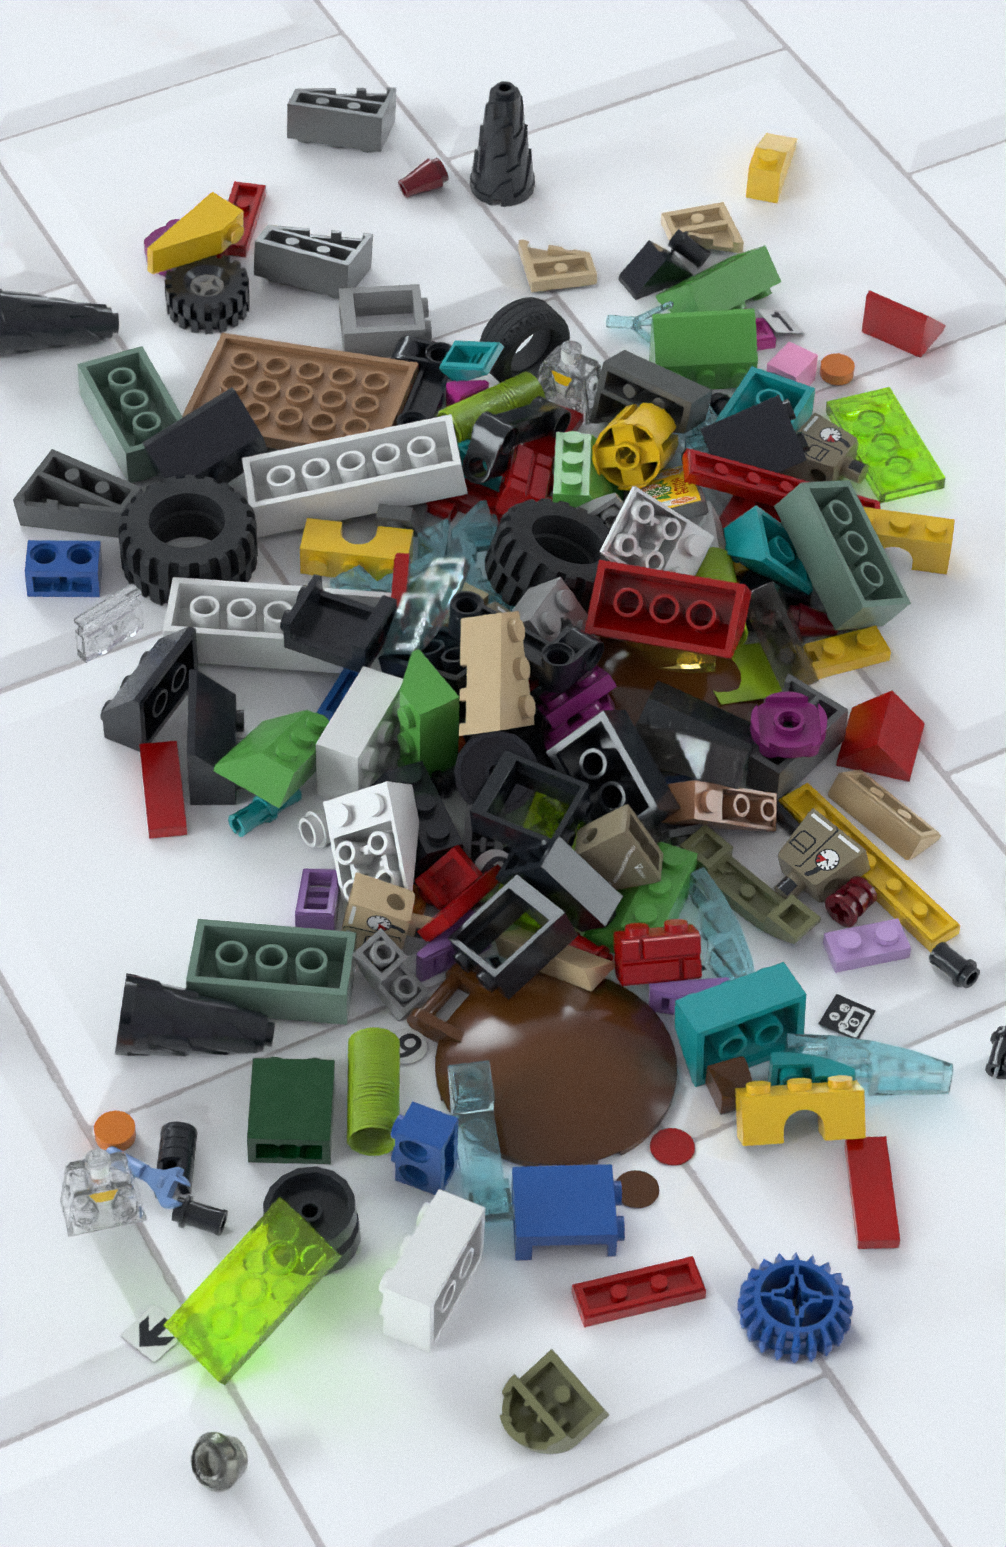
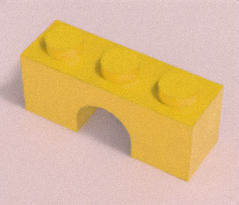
(922, 536)
(328, 554)
(765, 1109)

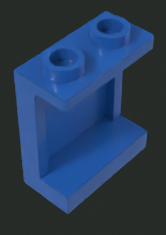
(565, 1207)

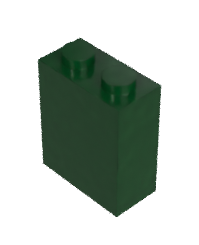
(291, 1111)

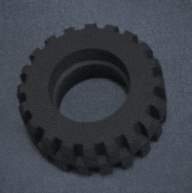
(186, 510)
(545, 543)

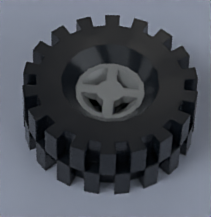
(207, 294)

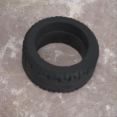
(514, 325)

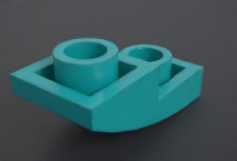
(799, 1065)

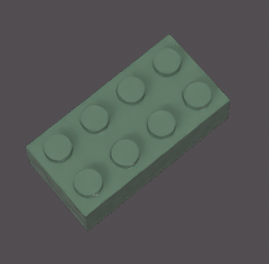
(127, 406)
(842, 554)
(275, 969)

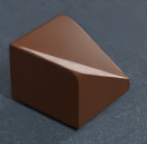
(723, 1079)

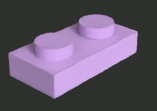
(866, 945)

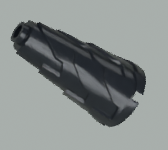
(503, 157)
(43, 322)
(180, 1022)

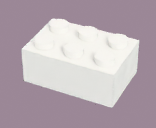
(359, 735)
(432, 1270)

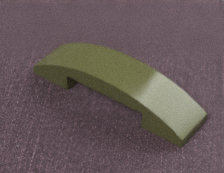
(747, 893)

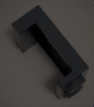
(759, 436)
(337, 627)

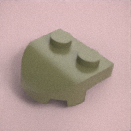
(549, 1407)

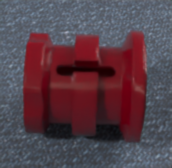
(850, 901)

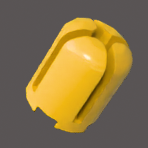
(635, 446)

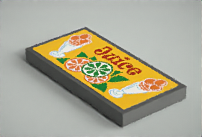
(677, 494)

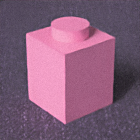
(794, 364)

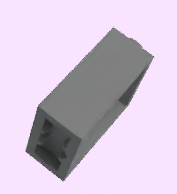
(381, 300)

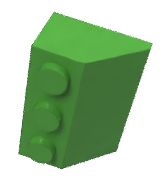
(725, 284)
(706, 345)
(575, 473)
(427, 717)
(275, 756)
(654, 901)

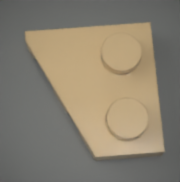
(707, 225)
(556, 267)

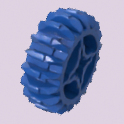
(770, 1315)

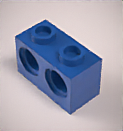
(63, 568)
(425, 1148)

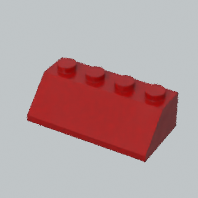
(667, 609)

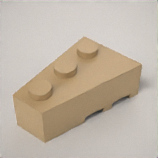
(496, 674)

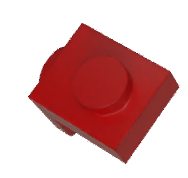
(447, 878)

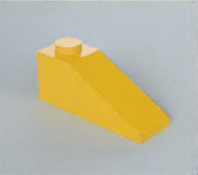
(770, 167)
(197, 235)

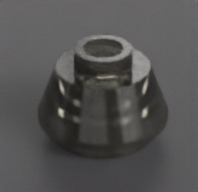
(218, 1461)

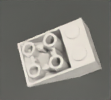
(655, 537)
(374, 835)

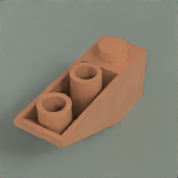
(723, 807)

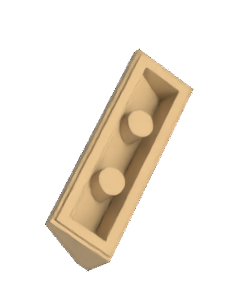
(882, 814)
(569, 965)

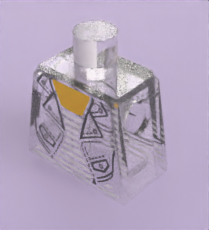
(570, 378)
(100, 1193)

